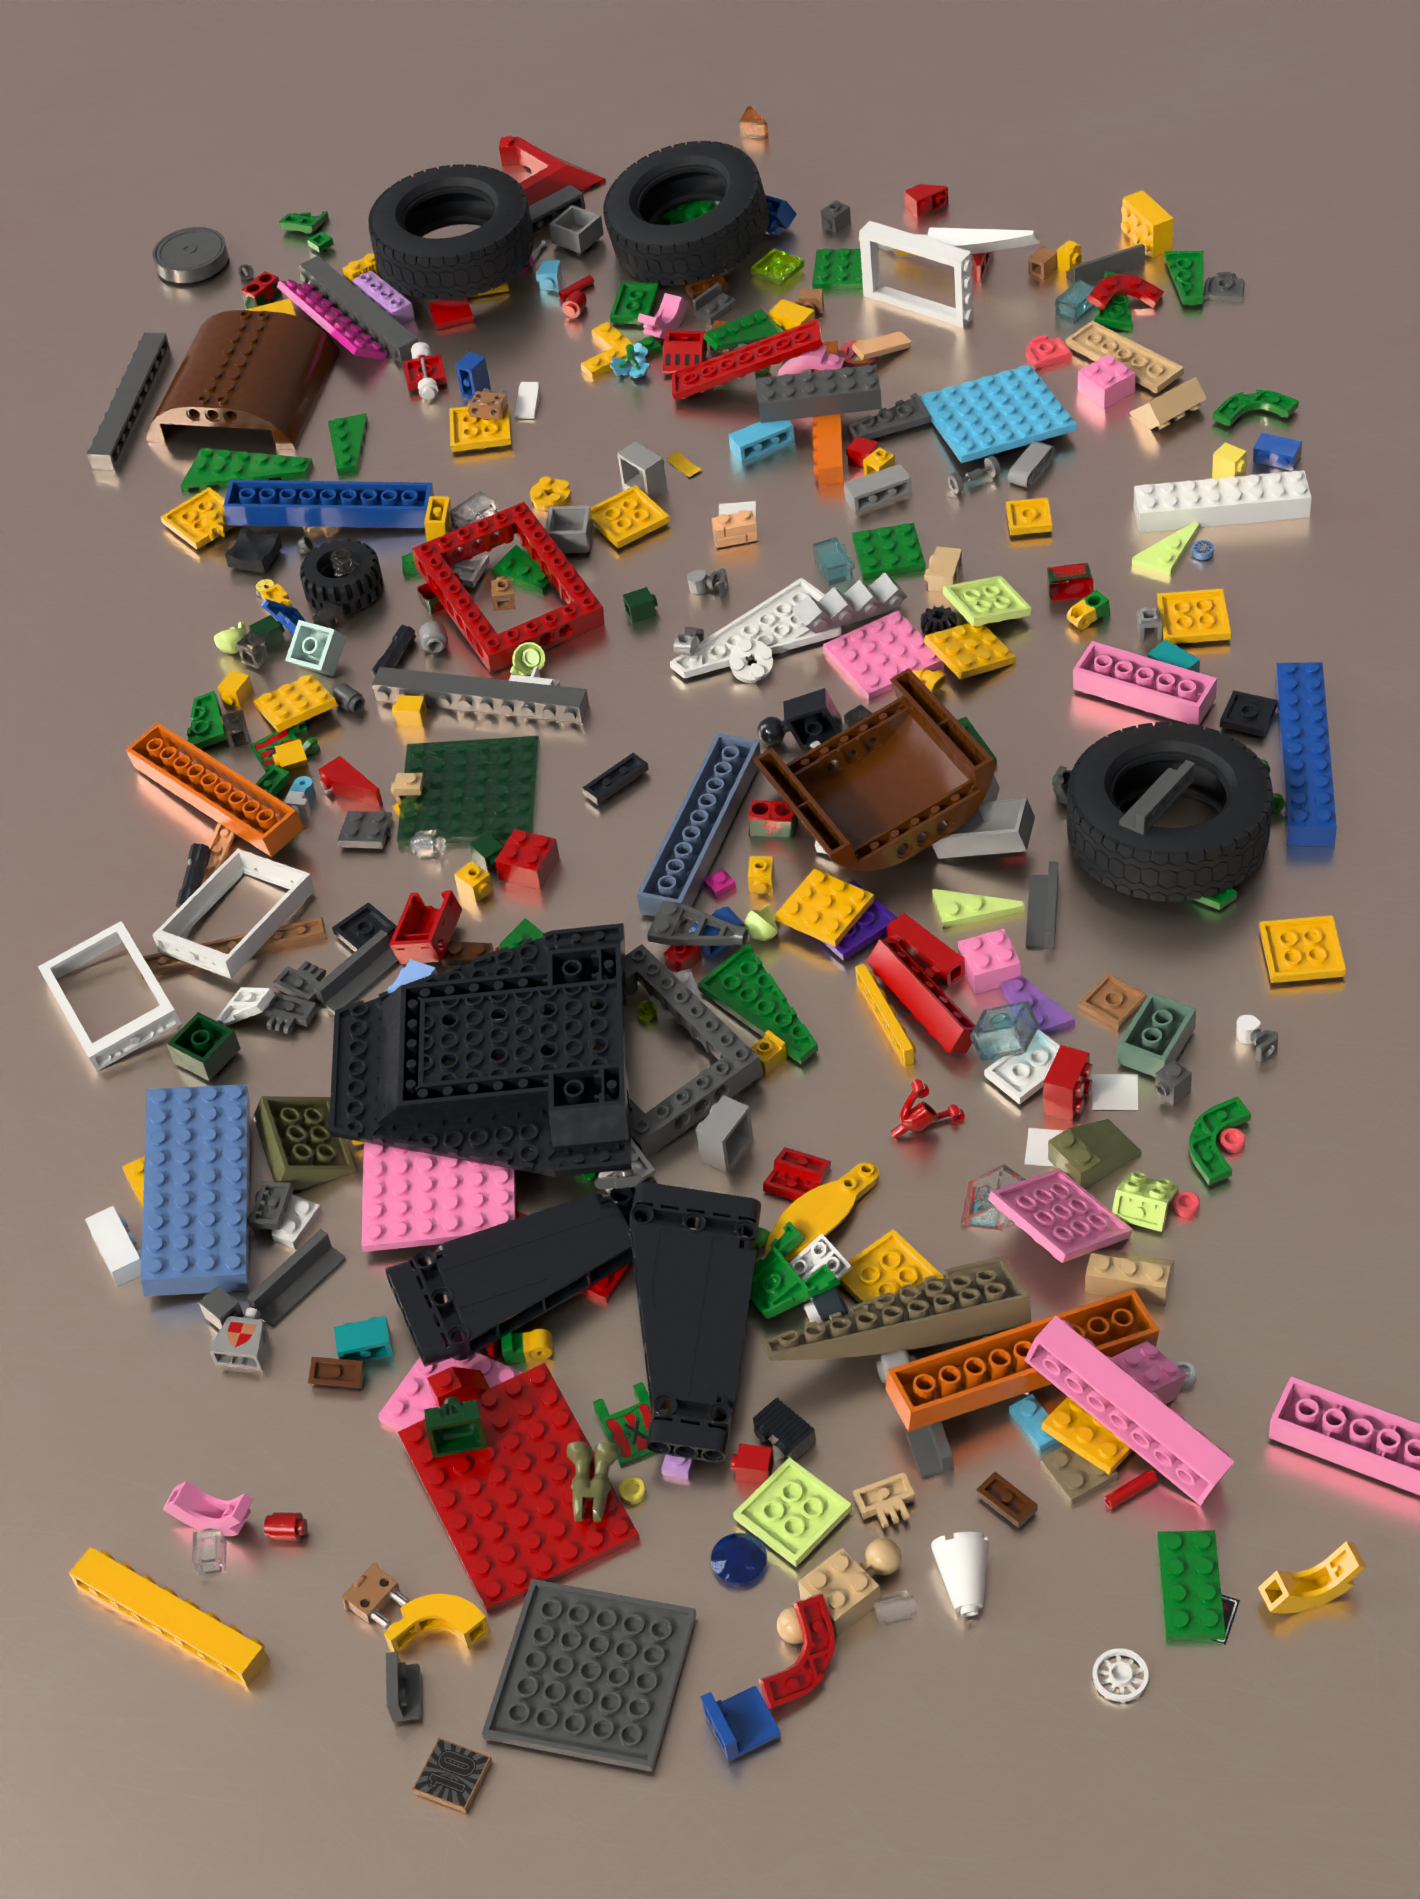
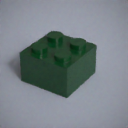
(203, 1046)

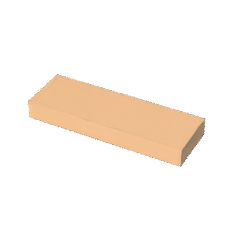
(881, 345)

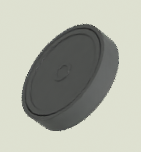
(190, 255)

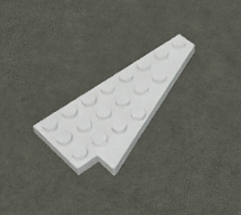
(769, 623)

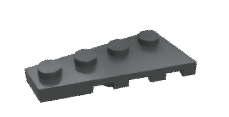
(898, 418)

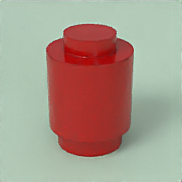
(574, 304)
(285, 1526)

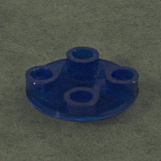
(738, 1558)

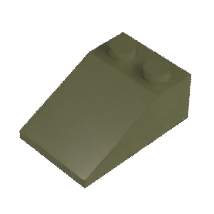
(1091, 1151)

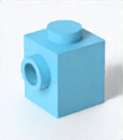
(549, 275)

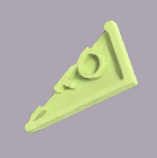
(1167, 553)
(964, 908)

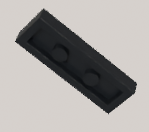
(615, 778)

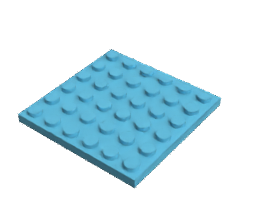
(997, 413)

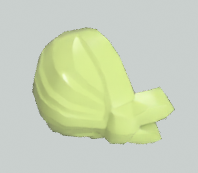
(227, 639)
(526, 658)
(761, 924)

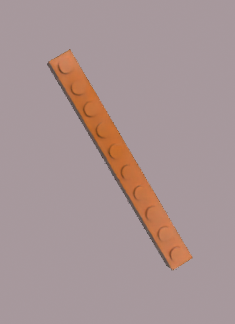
(828, 441)

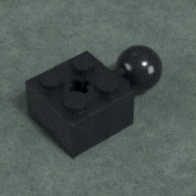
(807, 717)

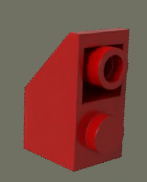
(925, 198)

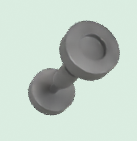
(956, 482)

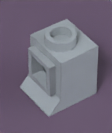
(1148, 618)

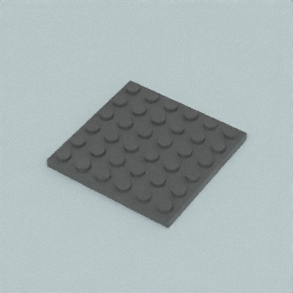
(590, 1675)

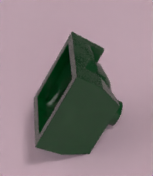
(454, 1427)

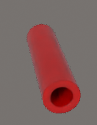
(578, 286)
(1130, 1489)

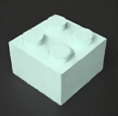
(316, 648)

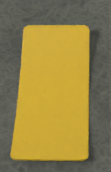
(683, 464)

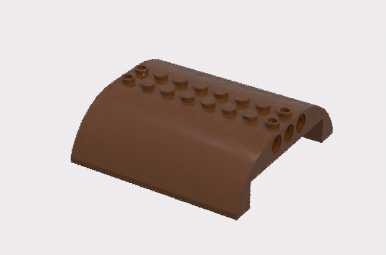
(249, 375)
(886, 780)

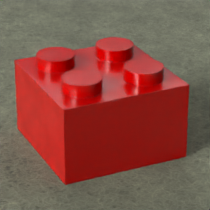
(527, 859)
(1067, 1083)

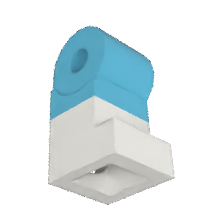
(300, 796)

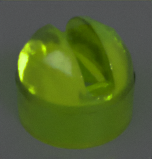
(650, 1014)

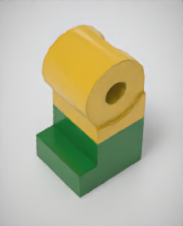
(1089, 610)
(526, 1346)

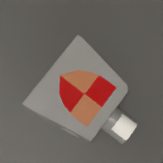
(241, 1342)

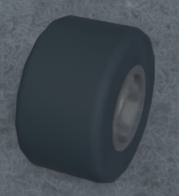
(830, 1303)

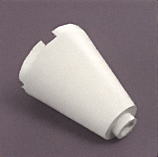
(963, 1569)

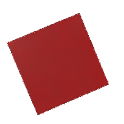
(451, 312)

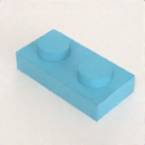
(1029, 1416)

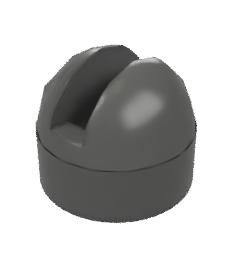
(249, 270)
(304, 545)

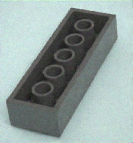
(818, 393)

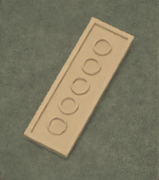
(1150, 368)

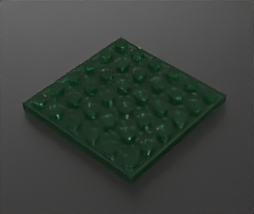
(471, 788)

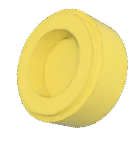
(632, 1490)

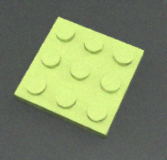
(987, 601)
(792, 1511)

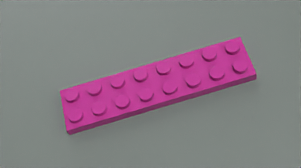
(332, 319)

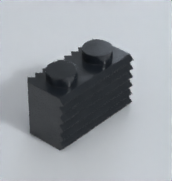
(784, 1430)

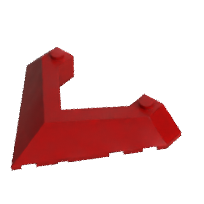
(549, 171)

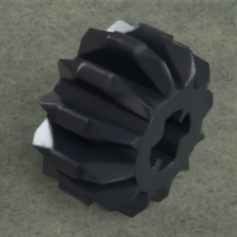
(937, 620)

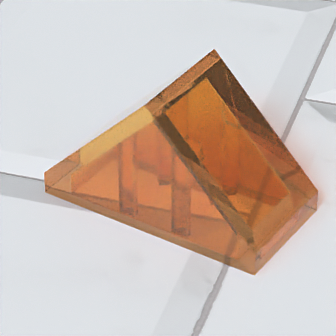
(753, 125)

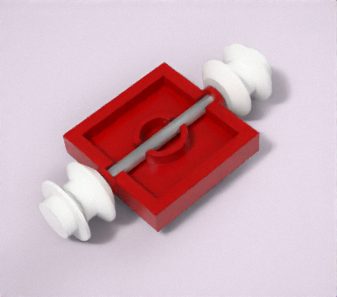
(424, 371)

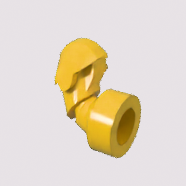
(933, 679)

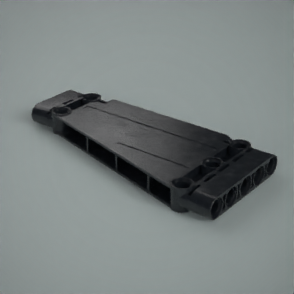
(509, 1273)
(692, 1310)

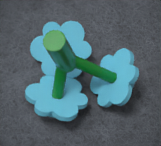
(635, 354)

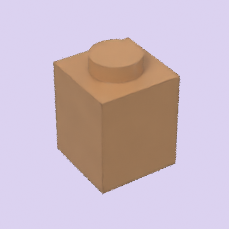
(1042, 262)

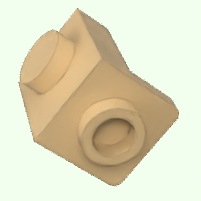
(407, 785)

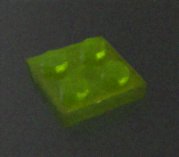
(777, 266)

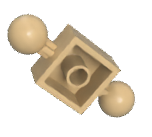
(845, 1587)

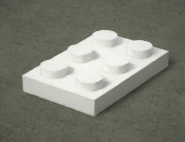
(1025, 1073)

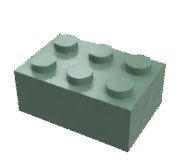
(1156, 1034)

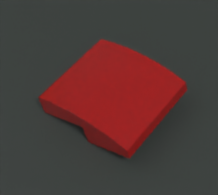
(795, 1174)

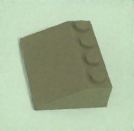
(299, 1141)

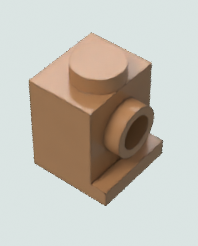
(811, 299)
(502, 588)

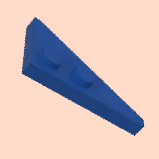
(284, 614)

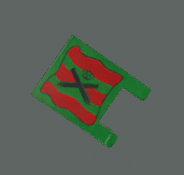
(265, 747)
(627, 1427)

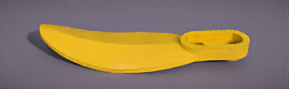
(824, 1207)

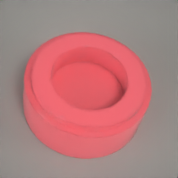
(1232, 1140)
(1186, 1204)

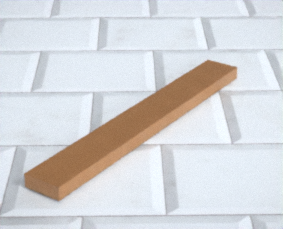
(284, 937)

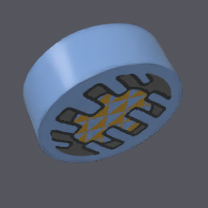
(1202, 550)

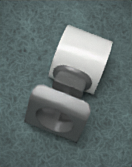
(1249, 1031)

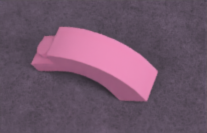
(668, 317)
(815, 359)
(205, 1511)

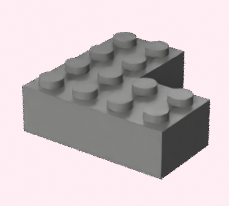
(992, 829)

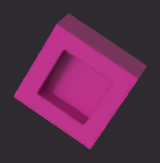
(719, 883)

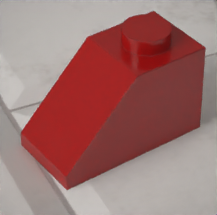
(456, 1383)

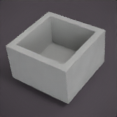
(576, 229)
(642, 468)
(570, 527)
(724, 1133)

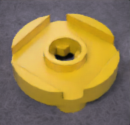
(558, 490)

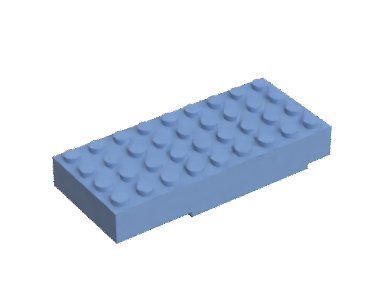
(196, 1190)

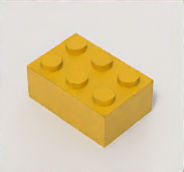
(1147, 223)

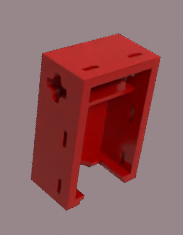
(424, 930)

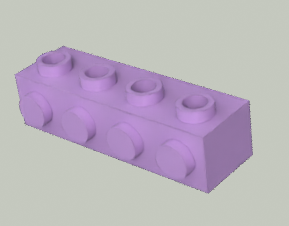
(385, 296)

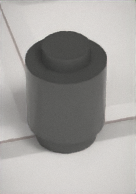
(348, 698)

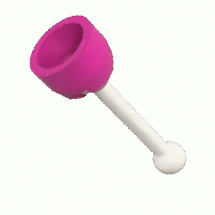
(543, 243)

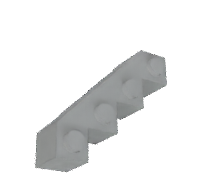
(854, 605)

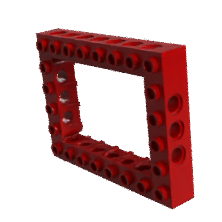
(548, 630)

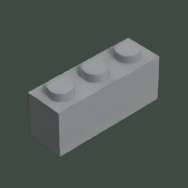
(877, 488)

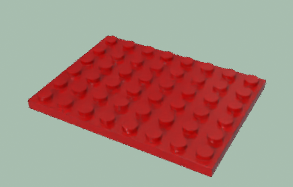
(514, 1500)

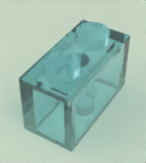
(1073, 302)
(833, 561)

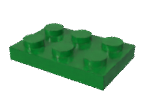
(632, 300)

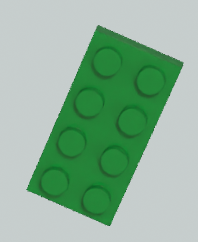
(1190, 1585)

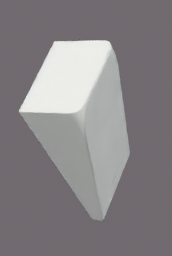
(528, 400)

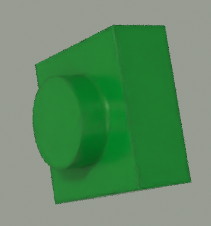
(320, 242)
(652, 346)

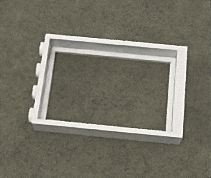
(959, 258)
(169, 935)
(129, 1036)

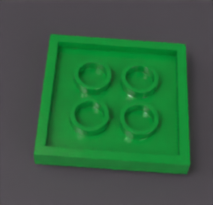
(838, 269)
(888, 551)

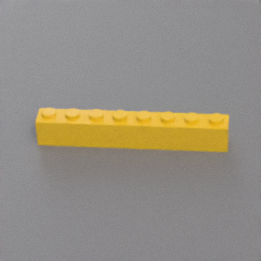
(170, 1616)

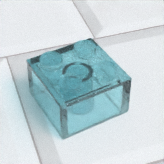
(1004, 1031)

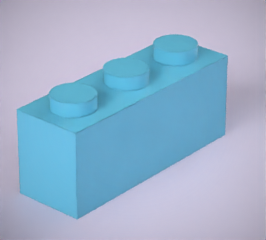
(760, 439)

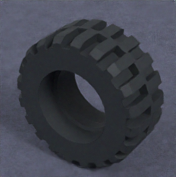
(348, 592)

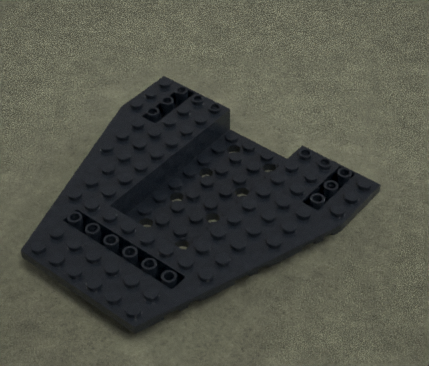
(513, 1113)

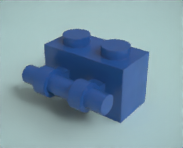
(780, 215)

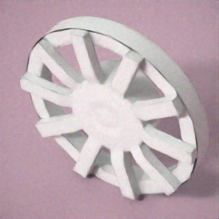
(1120, 1675)

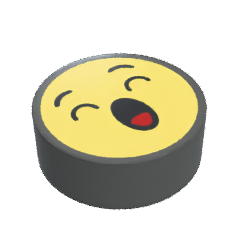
(262, 585)

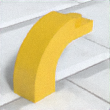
(1313, 1587)
(434, 1613)

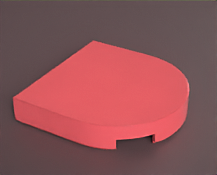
(1047, 352)

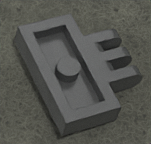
(300, 982)
(289, 1011)
(622, 1179)

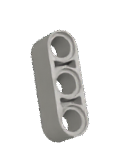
(1031, 464)

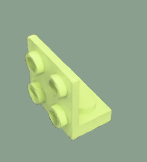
(1144, 1200)

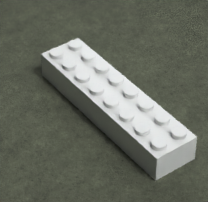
(1222, 501)

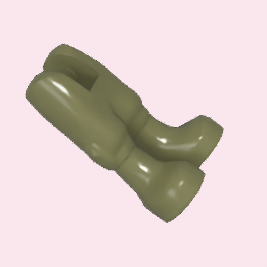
(596, 1489)

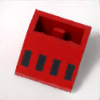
(683, 350)

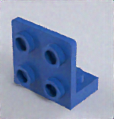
(740, 1722)

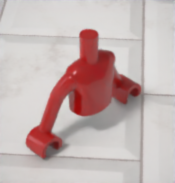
(922, 1115)

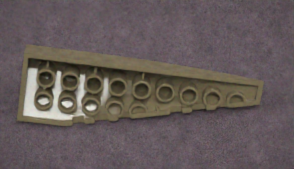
(963, 1305)

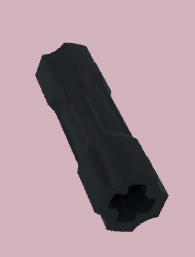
(400, 643)
(197, 862)

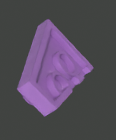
(1047, 1012)

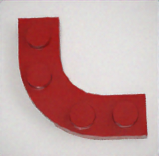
(1127, 285)
(814, 1657)

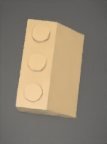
(1170, 405)
(1117, 1272)

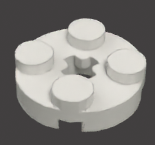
(747, 649)

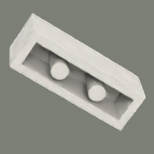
(116, 1244)

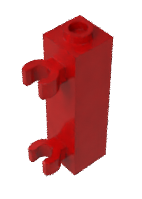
(927, 950)

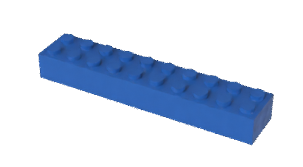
(327, 503)
(1305, 755)

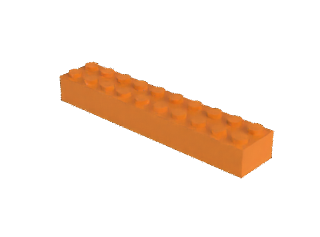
(215, 789)
(995, 1365)

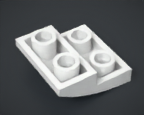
(818, 1254)

